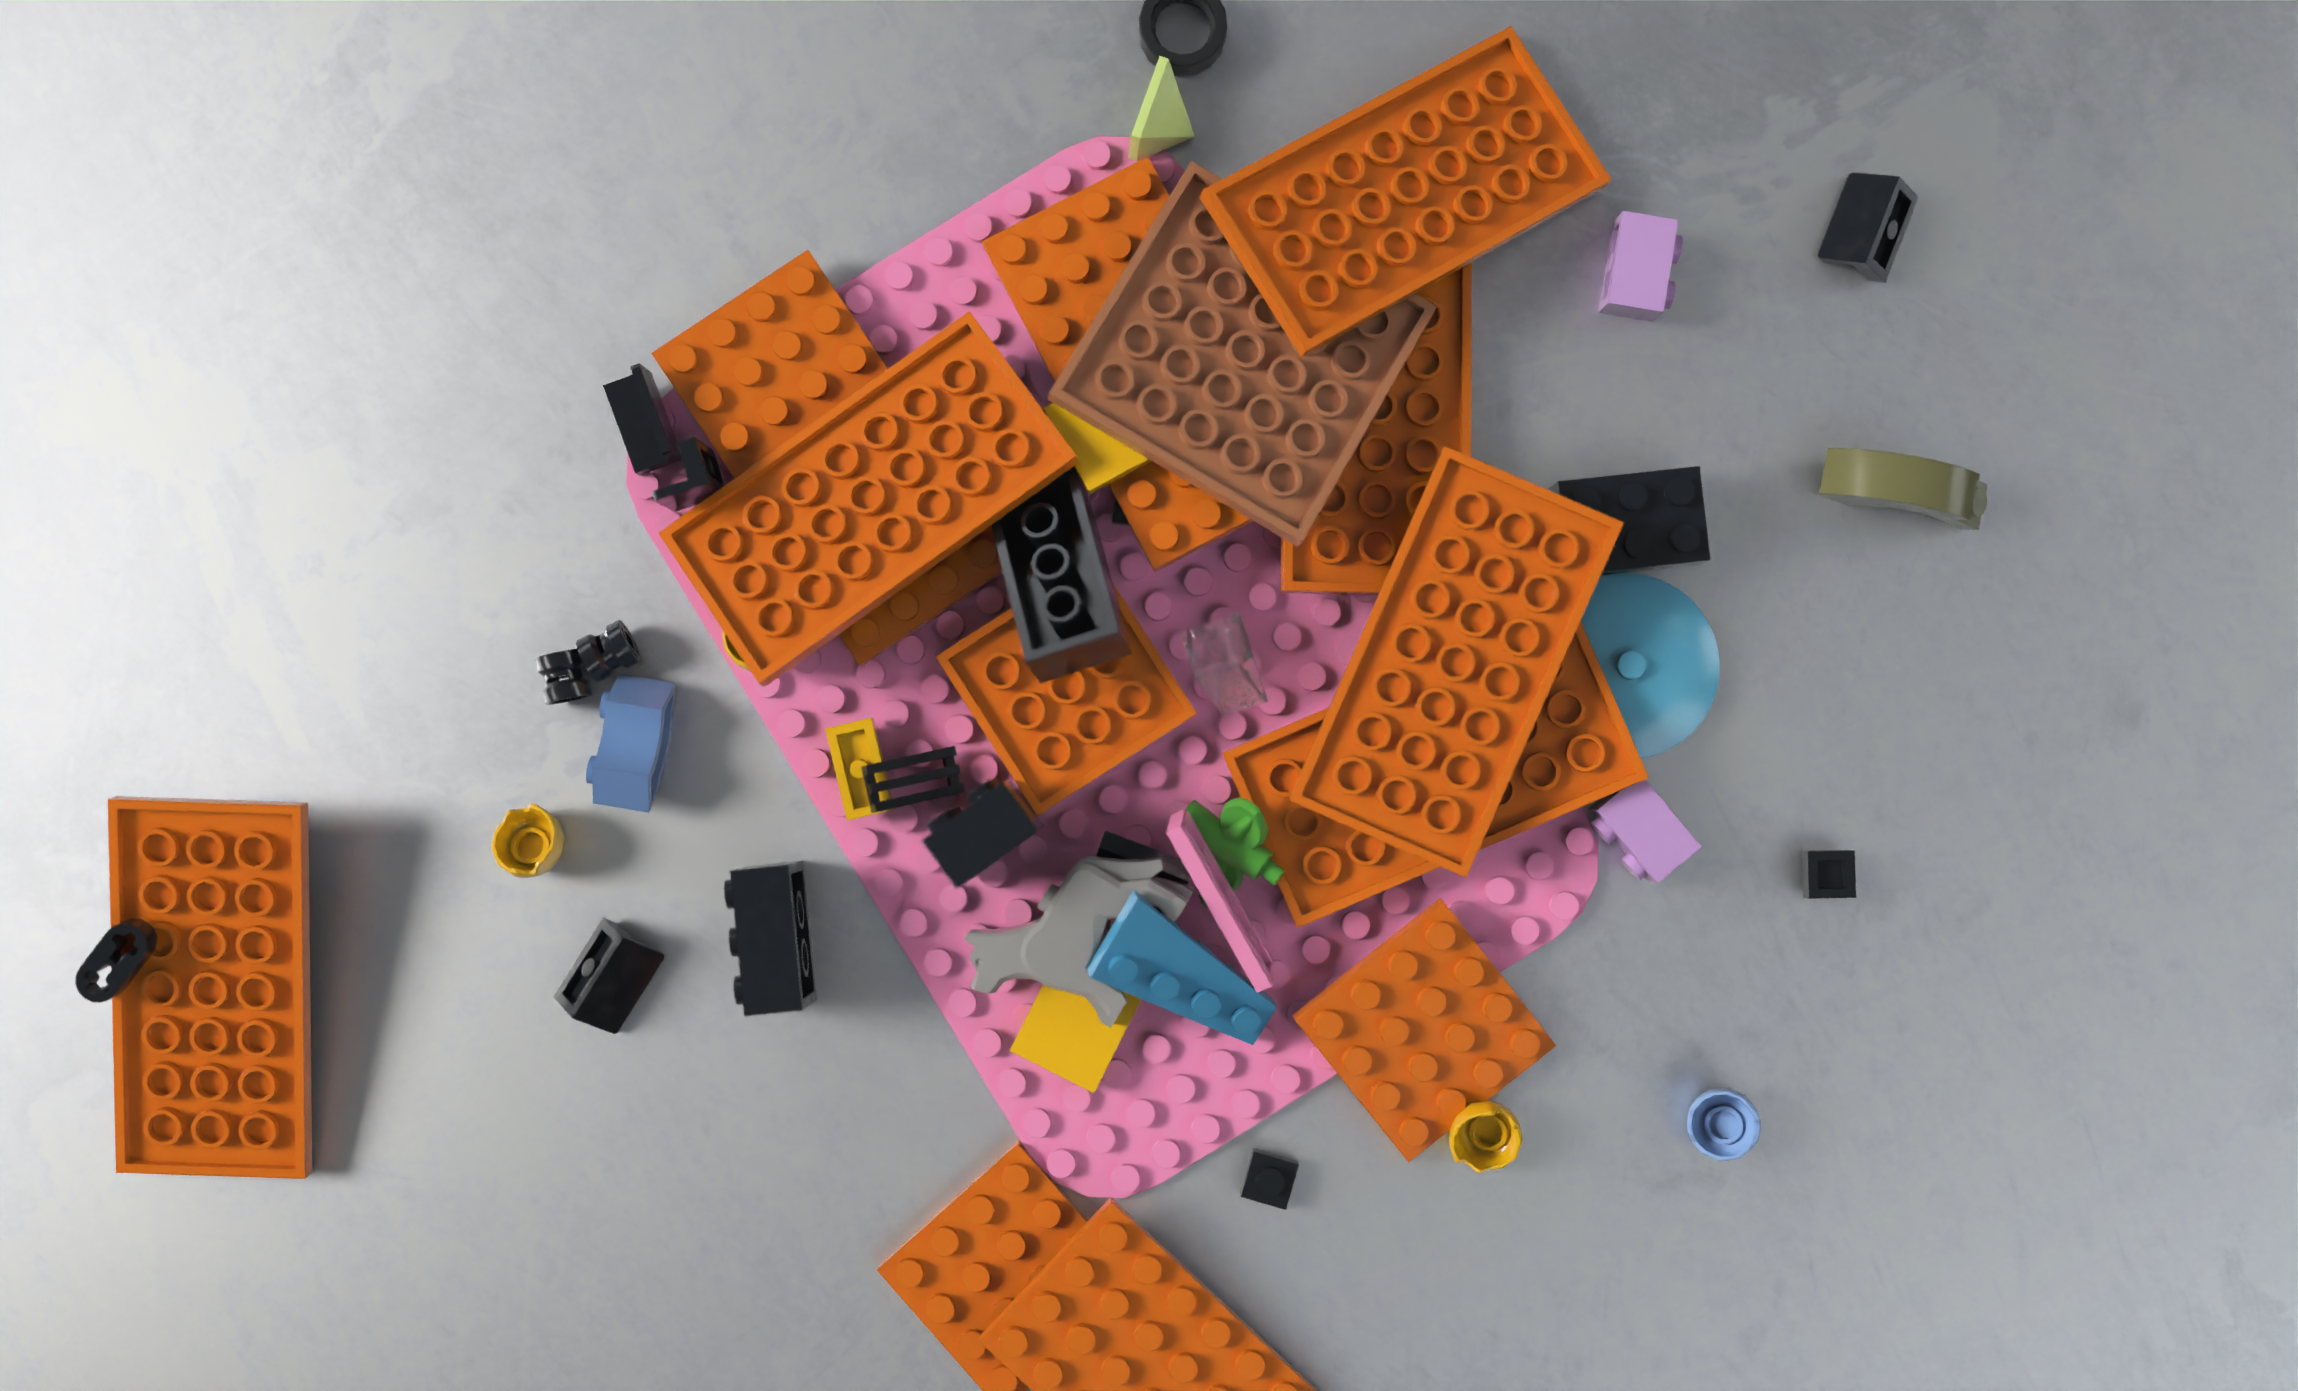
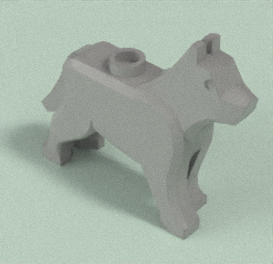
(1069, 933)

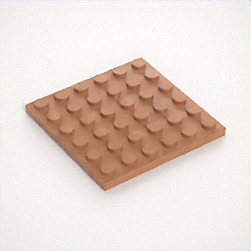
(1211, 385)

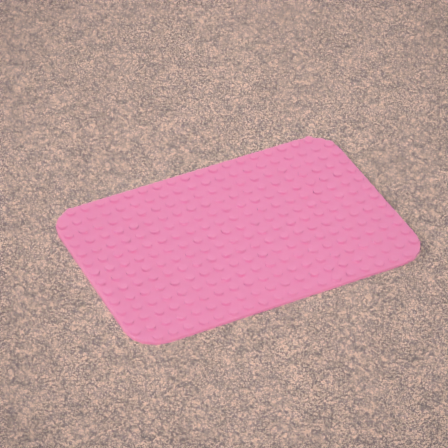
(1172, 1081)

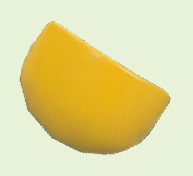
(528, 841)
(1485, 1136)

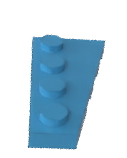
(1172, 970)

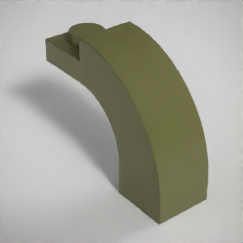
(1905, 484)

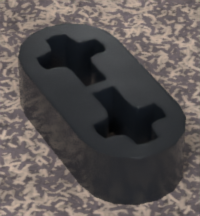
(108, 954)

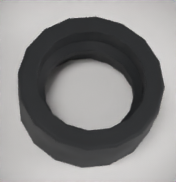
(1190, 63)

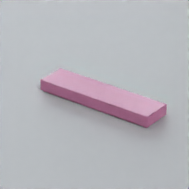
(1221, 899)

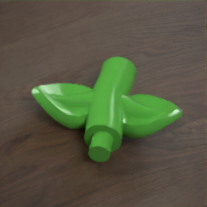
(1237, 841)

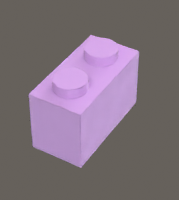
(1640, 266)
(1644, 831)

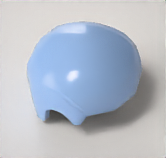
(1723, 1124)

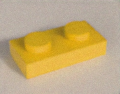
(851, 748)

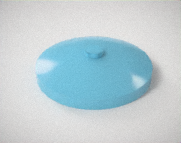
(1654, 657)

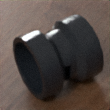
(608, 651)
(561, 666)

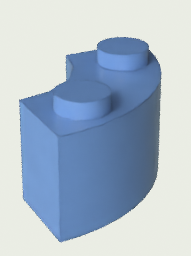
(632, 742)

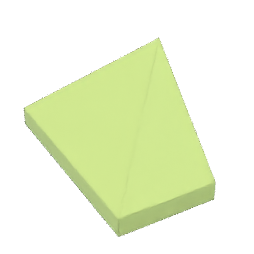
(1161, 117)

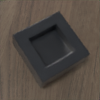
(1829, 874)
(1269, 1179)

